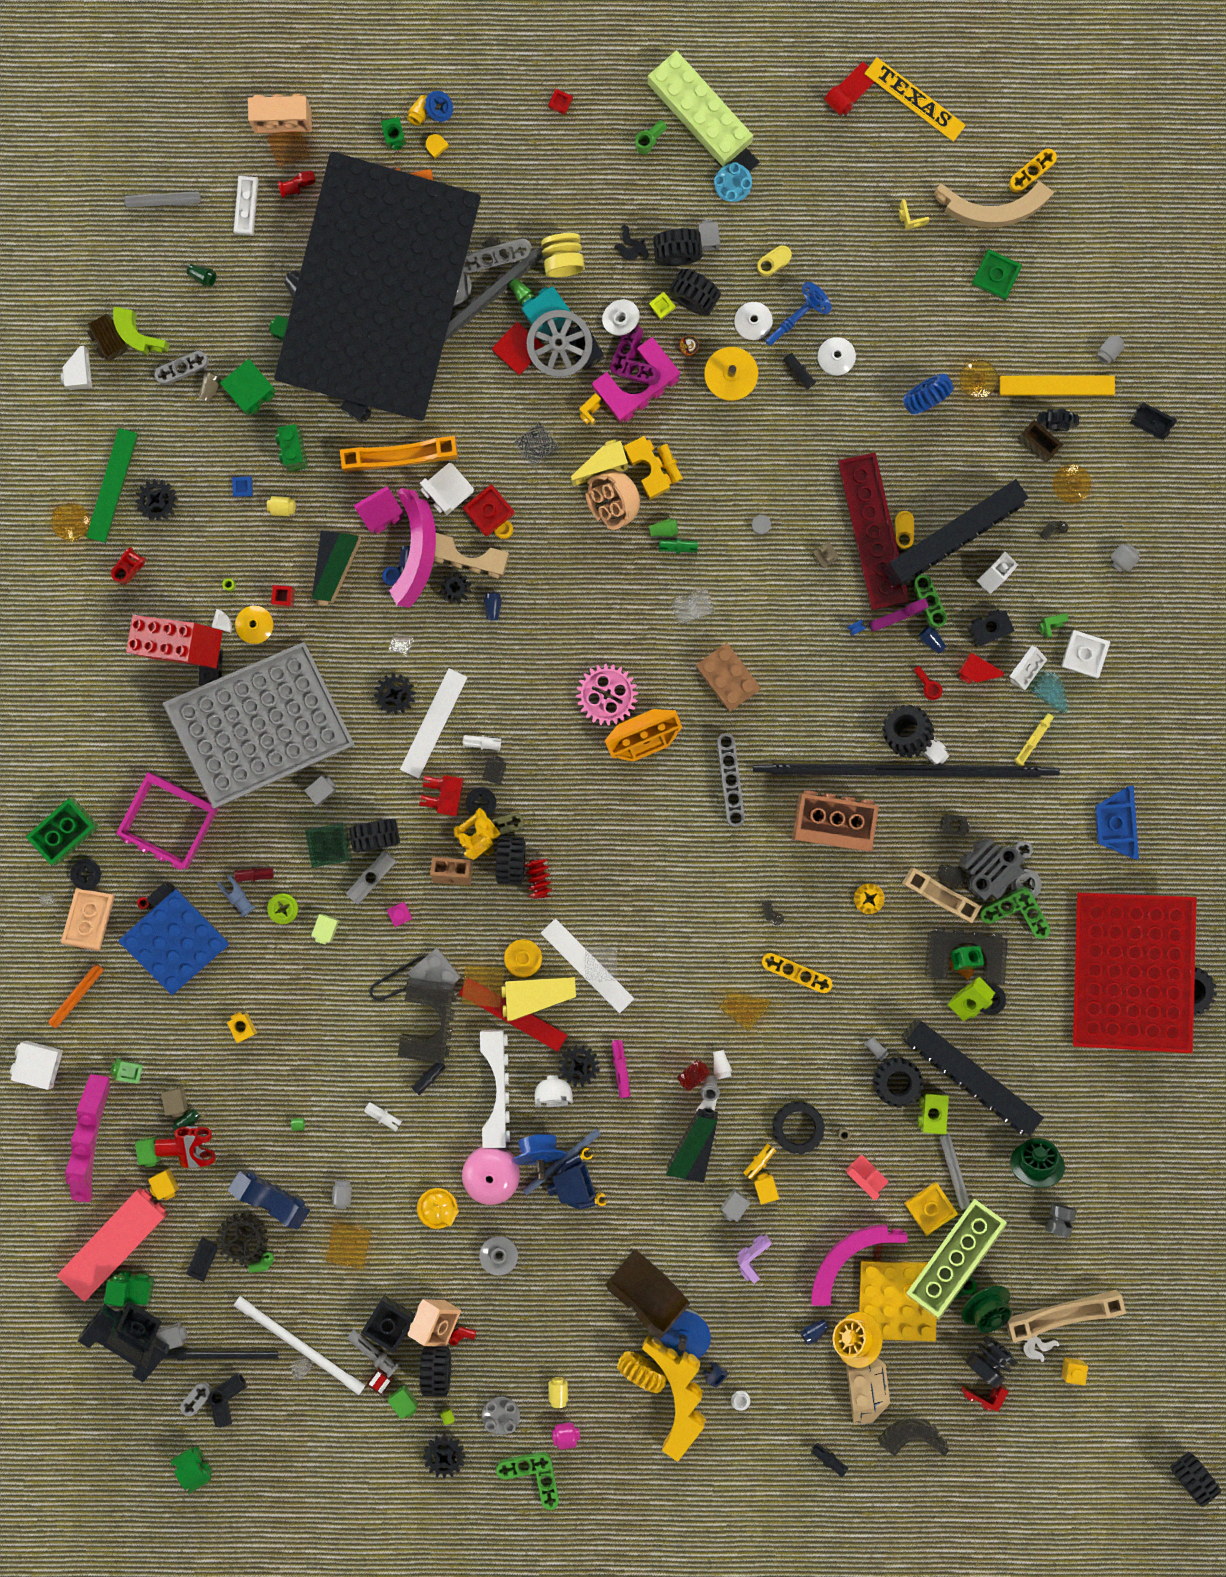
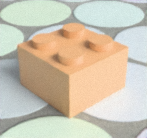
(434, 1322)

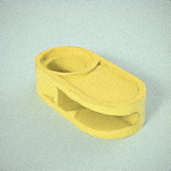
(777, 258)

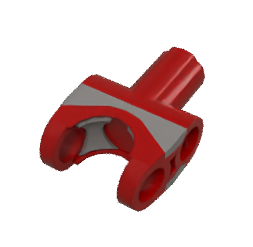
(187, 1147)

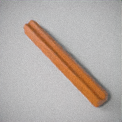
(76, 995)

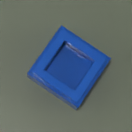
(242, 486)

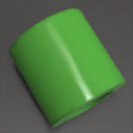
(298, 1124)

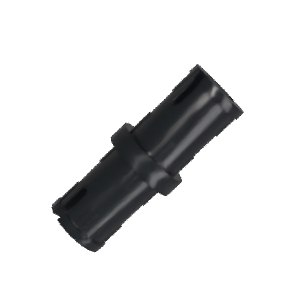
(799, 371)
(428, 1077)
(829, 1459)

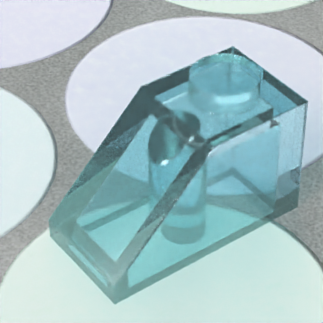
(1051, 691)

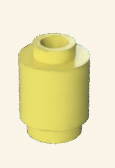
(281, 506)
(558, 1392)

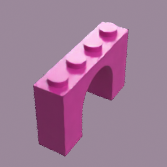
(624, 404)

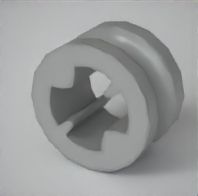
(1029, 847)

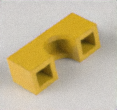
(641, 452)

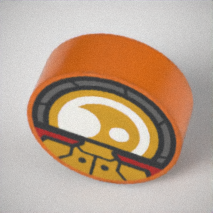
(689, 345)

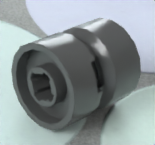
(1061, 1220)

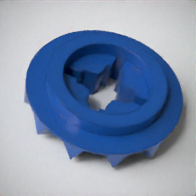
(446, 108)

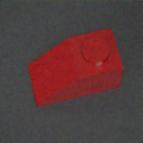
(977, 670)

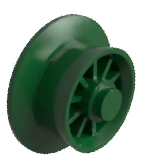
(1037, 1163)
(988, 1308)

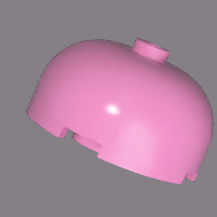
(494, 1163)

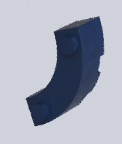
(258, 1192)

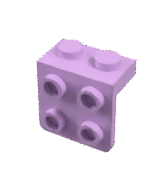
(748, 1254)

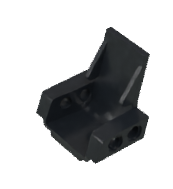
(129, 1335)

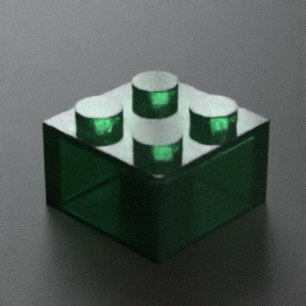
(328, 845)

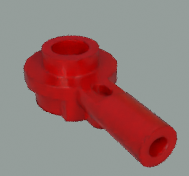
(932, 689)

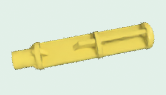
(1034, 739)

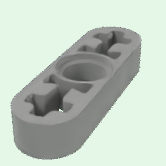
(171, 378)

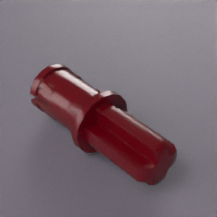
(254, 874)

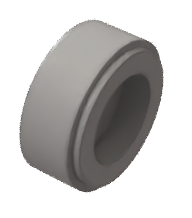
(761, 524)

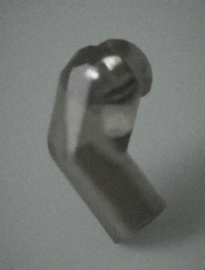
(770, 915)

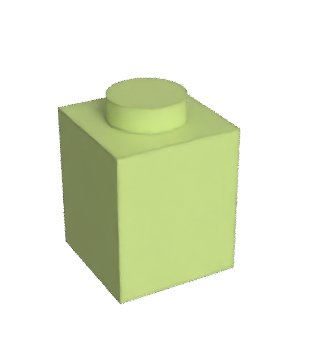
(325, 928)

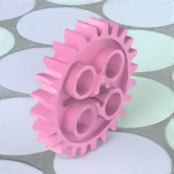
(615, 679)

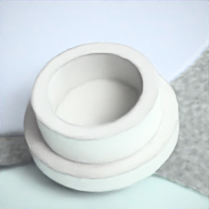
(740, 1400)

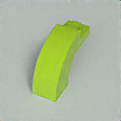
(126, 327)

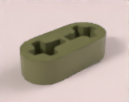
(504, 819)

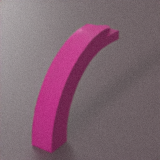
(421, 551)
(844, 1250)

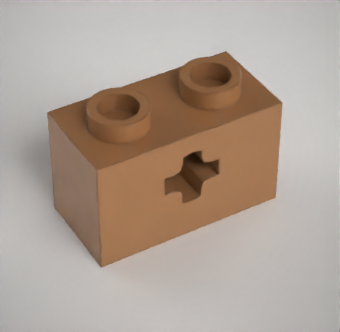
(451, 871)

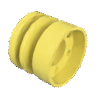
(562, 255)

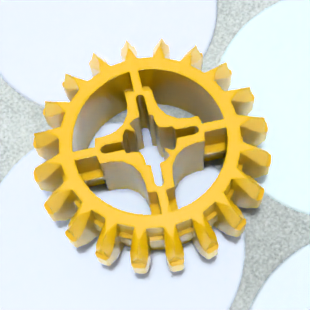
(642, 1372)

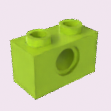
(971, 999)
(936, 1124)

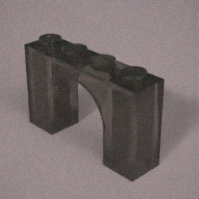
(992, 947)
(440, 997)

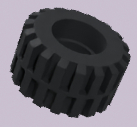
(677, 247)
(694, 292)
(918, 740)
(374, 835)
(510, 860)
(1205, 991)
(914, 1082)
(435, 1371)
(1195, 1479)

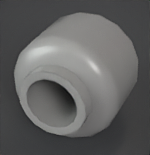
(1125, 557)

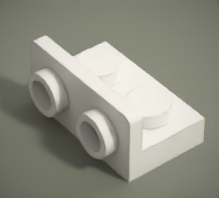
(1028, 668)

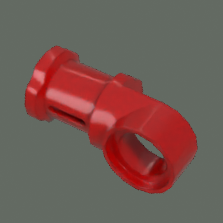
(293, 186)

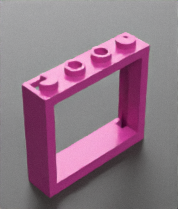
(146, 846)

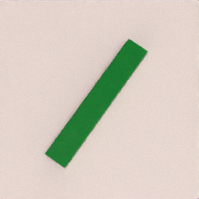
(112, 485)

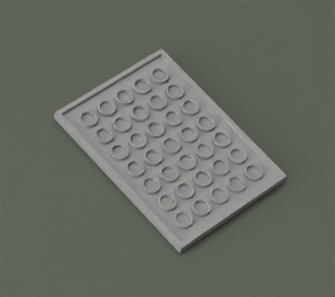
(258, 725)

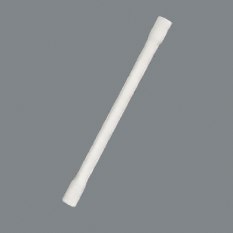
(348, 1380)

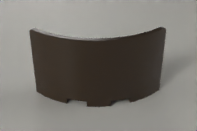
(649, 1292)

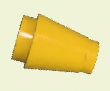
(417, 112)

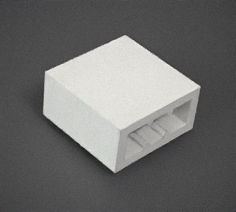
(36, 1064)

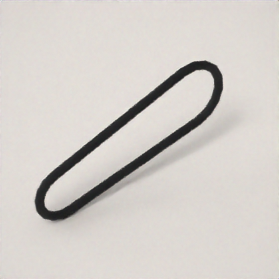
(388, 976)

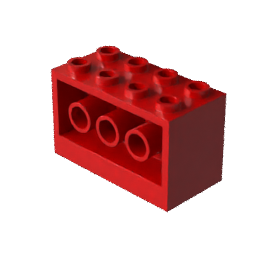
(174, 641)

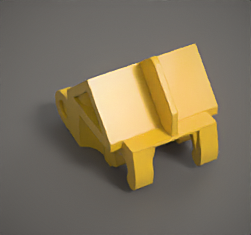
(481, 841)

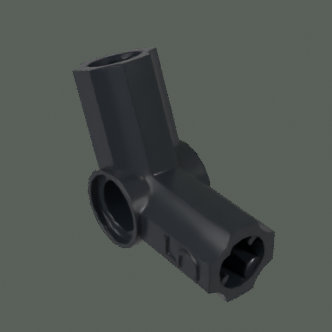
(221, 1408)

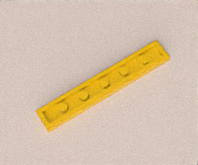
(1056, 385)

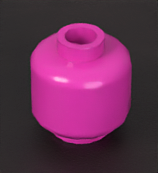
(565, 1436)

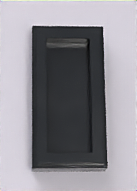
(202, 1259)

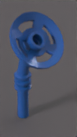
(817, 297)

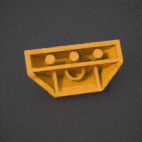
(643, 734)

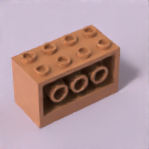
(839, 834)

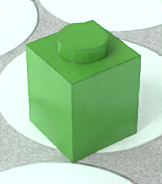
(146, 1152)
(403, 1402)

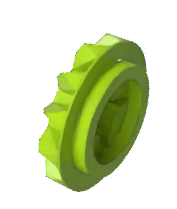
(274, 906)

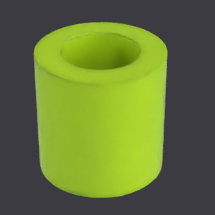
(226, 581)
(447, 1416)

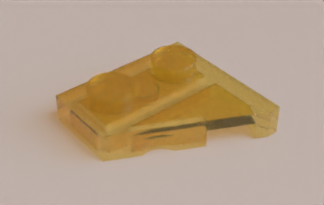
(744, 1009)

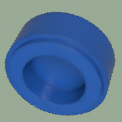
(391, 575)

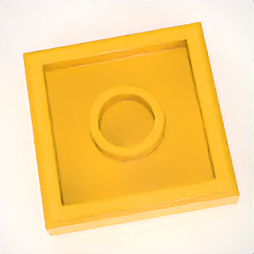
(931, 1208)

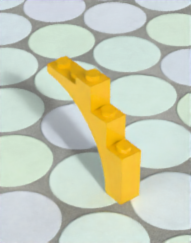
(687, 1395)

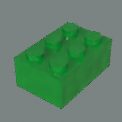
(62, 831)

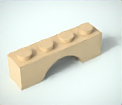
(492, 562)
(941, 895)

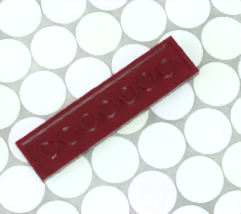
(871, 528)

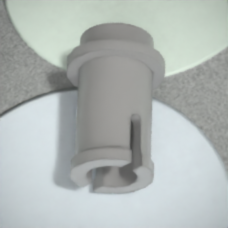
(876, 1048)

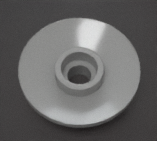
(491, 1262)

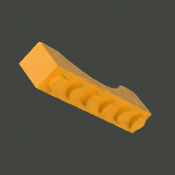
(383, 457)

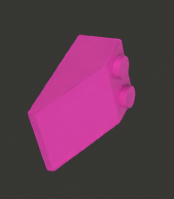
(379, 510)

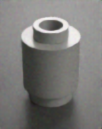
(1110, 349)
(341, 1194)

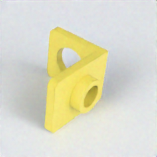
(904, 216)

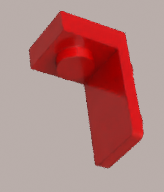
(996, 1396)

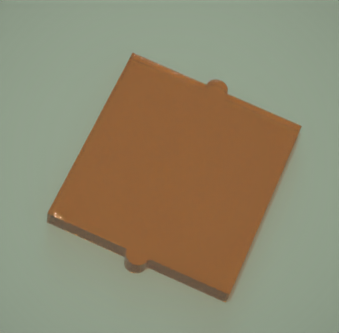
(288, 147)

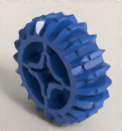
(928, 393)

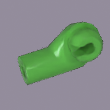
(263, 1264)

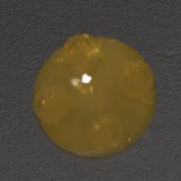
(70, 521)

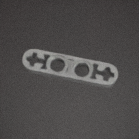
(495, 256)

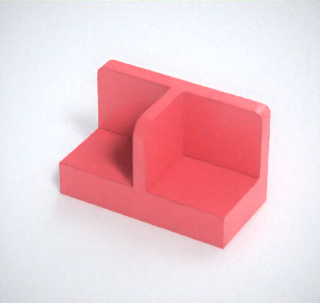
(867, 1176)

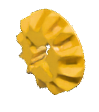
(870, 889)

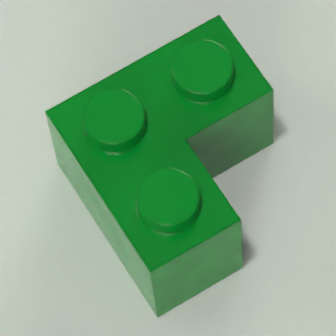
(126, 1287)

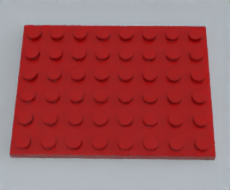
(1135, 972)

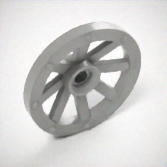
(533, 332)

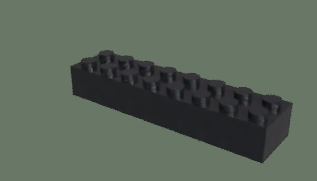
(958, 531)
(976, 1080)

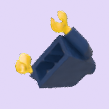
(574, 1184)

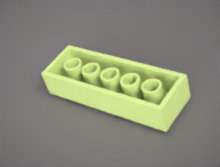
(699, 108)
(956, 1259)

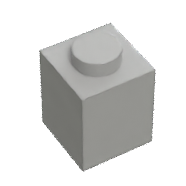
(709, 235)
(321, 789)
(735, 1206)
(174, 1335)

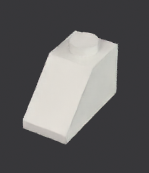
(77, 370)
(997, 573)

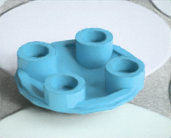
(733, 182)

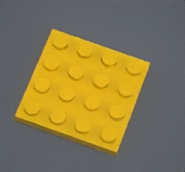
(885, 1298)

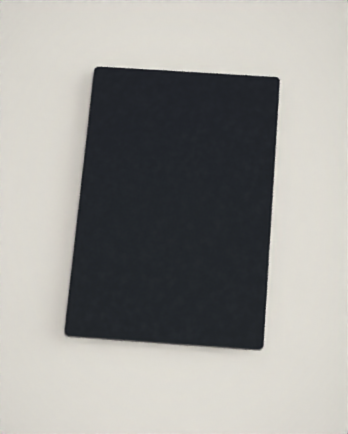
(377, 286)

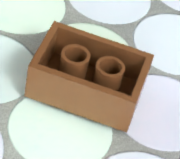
(728, 677)

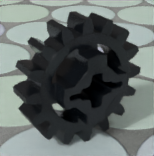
(1058, 420)
(151, 506)
(398, 702)
(571, 1070)
(449, 1461)

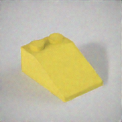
(606, 458)

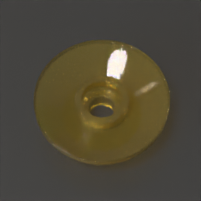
(983, 371)
(1064, 488)

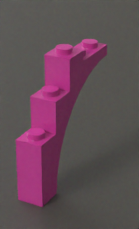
(84, 1139)

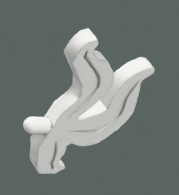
(1029, 1347)

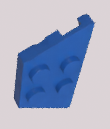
(1117, 823)

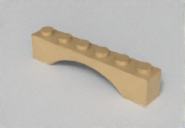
(1089, 1308)

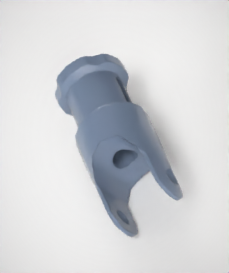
(237, 897)

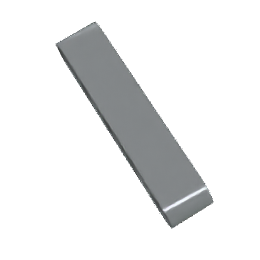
(732, 770)

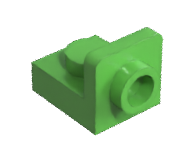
(1055, 621)
(126, 1071)

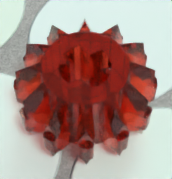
(693, 1075)

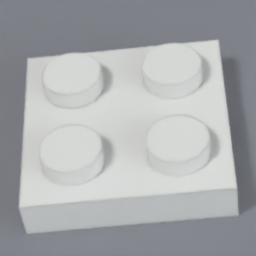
(1085, 654)

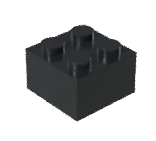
(388, 1324)

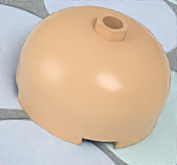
(622, 496)

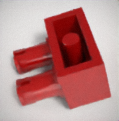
(450, 795)

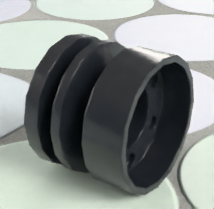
(991, 1362)

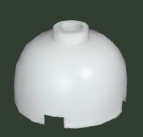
(553, 1092)

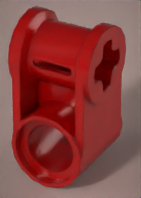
(128, 565)

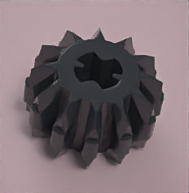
(461, 584)

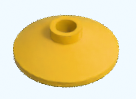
(263, 627)

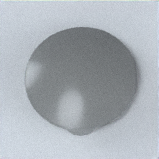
(500, 1415)

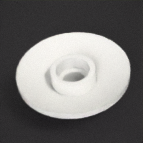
(616, 312)
(749, 329)
(834, 365)

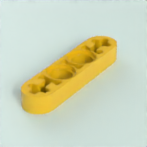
(797, 970)

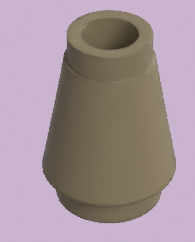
(209, 386)

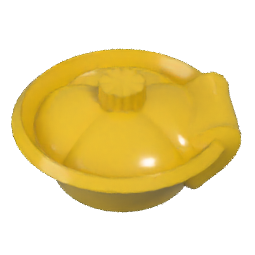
(437, 1208)

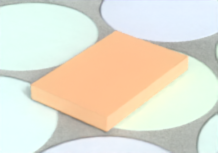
(87, 919)

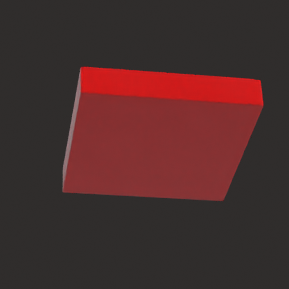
(513, 348)
(488, 510)

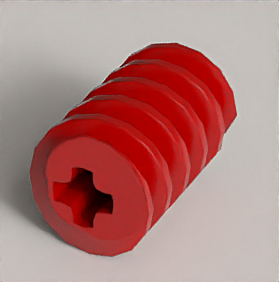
(538, 879)

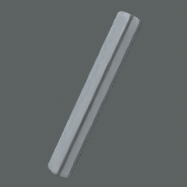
(162, 199)
(954, 1170)

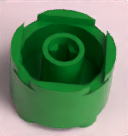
(191, 1469)

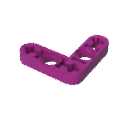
(628, 364)
(911, 610)

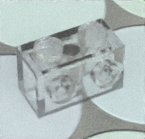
(692, 606)

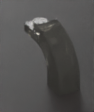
(911, 1429)

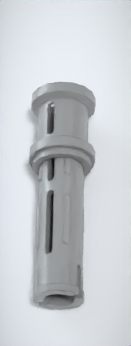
(380, 1359)

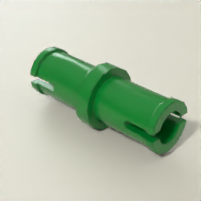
(678, 546)

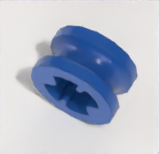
(856, 627)

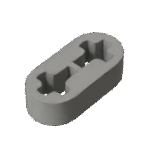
(193, 1396)

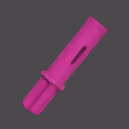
(620, 1068)

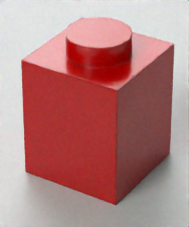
(283, 596)

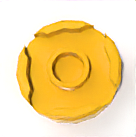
(523, 958)

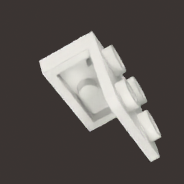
(447, 489)

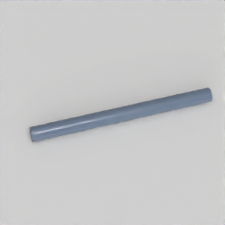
(553, 1168)

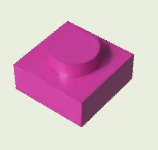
(399, 914)

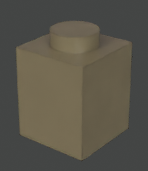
(174, 1102)

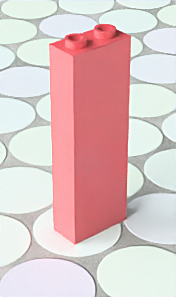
(112, 1244)

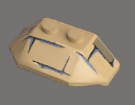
(868, 1391)

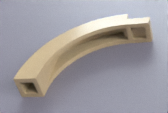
(993, 216)

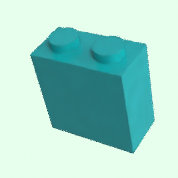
(546, 301)

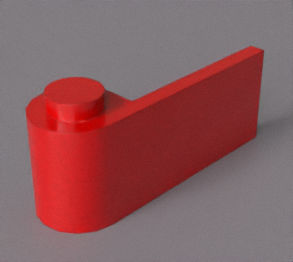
(842, 97)

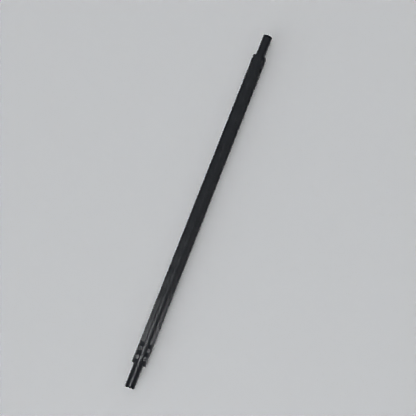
(905, 770)

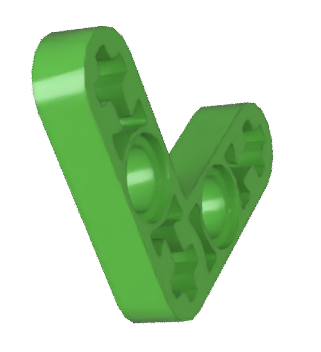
(1017, 904)
(540, 1472)

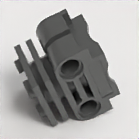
(989, 866)

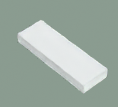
(246, 205)

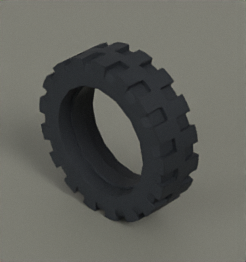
(815, 1139)

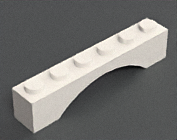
(492, 1047)

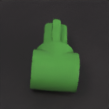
(650, 136)

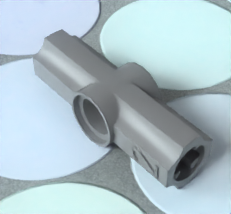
(362, 886)

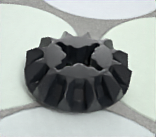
(487, 796)
(79, 868)
(998, 1004)

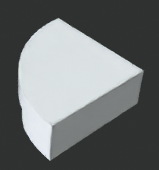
(222, 621)

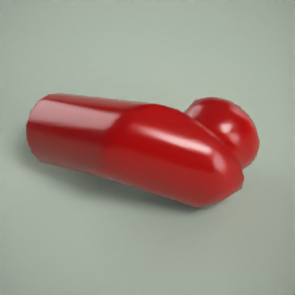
(460, 1333)

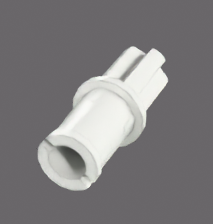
(482, 742)
(382, 1116)

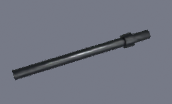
(182, 1355)

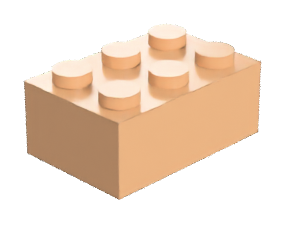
(279, 113)

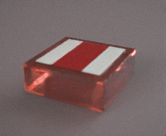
(379, 1381)

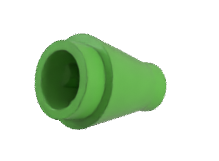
(521, 291)
(664, 528)

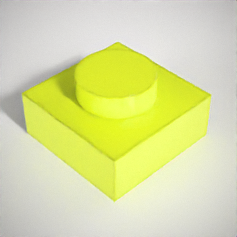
(662, 305)

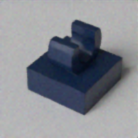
(717, 1376)

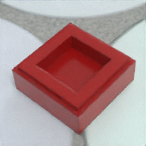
(560, 101)

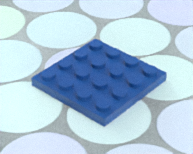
(173, 941)

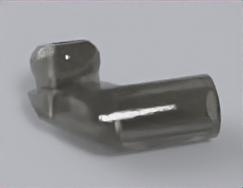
(1054, 527)

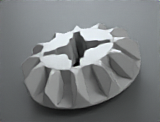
(1034, 882)

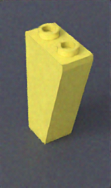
(535, 995)

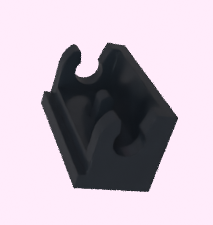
(1152, 421)

